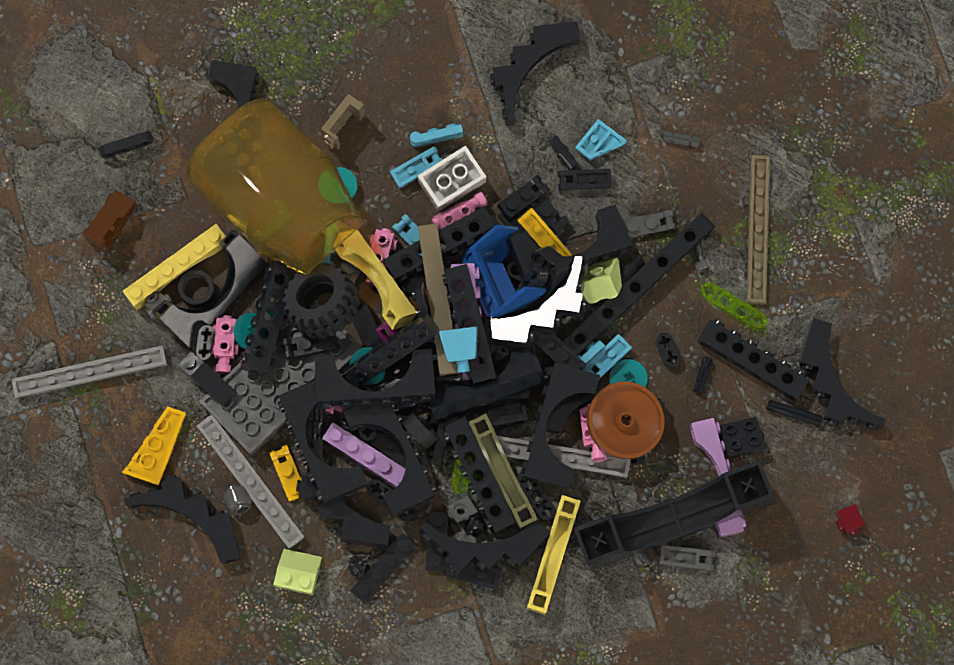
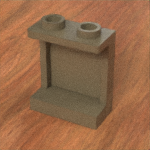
(348, 107)

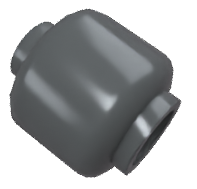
(237, 499)

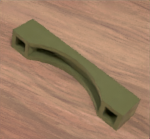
(502, 471)

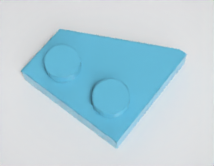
(599, 141)

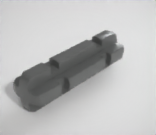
(682, 139)

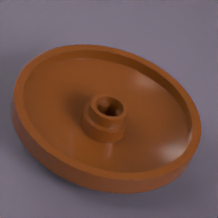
(625, 420)

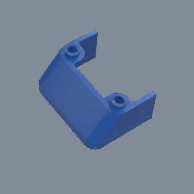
(496, 289)

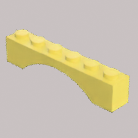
(155, 280)
(396, 307)
(553, 555)

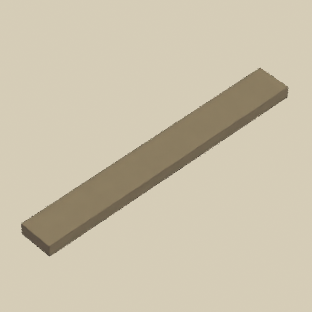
(758, 229)
(436, 292)

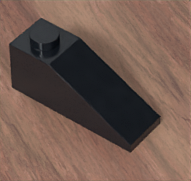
(207, 378)

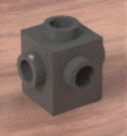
(154, 302)
(461, 506)

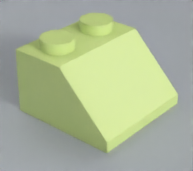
(602, 281)
(297, 572)

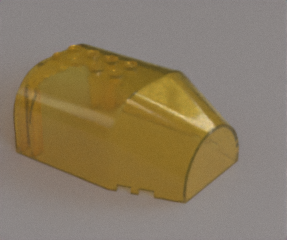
(274, 186)

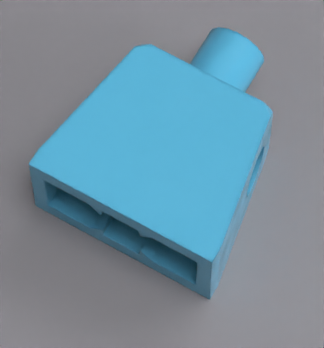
(460, 346)

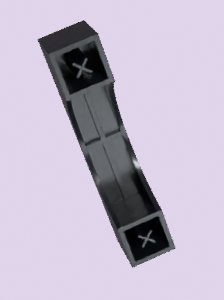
(640, 530)

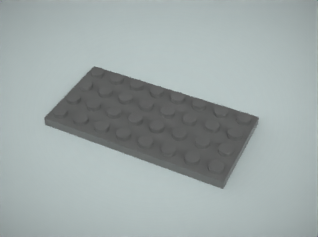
(253, 411)

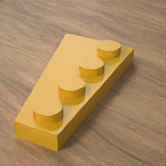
(154, 454)

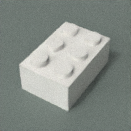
(452, 178)

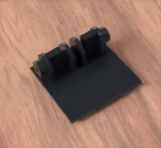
(742, 437)

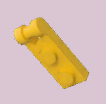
(286, 471)

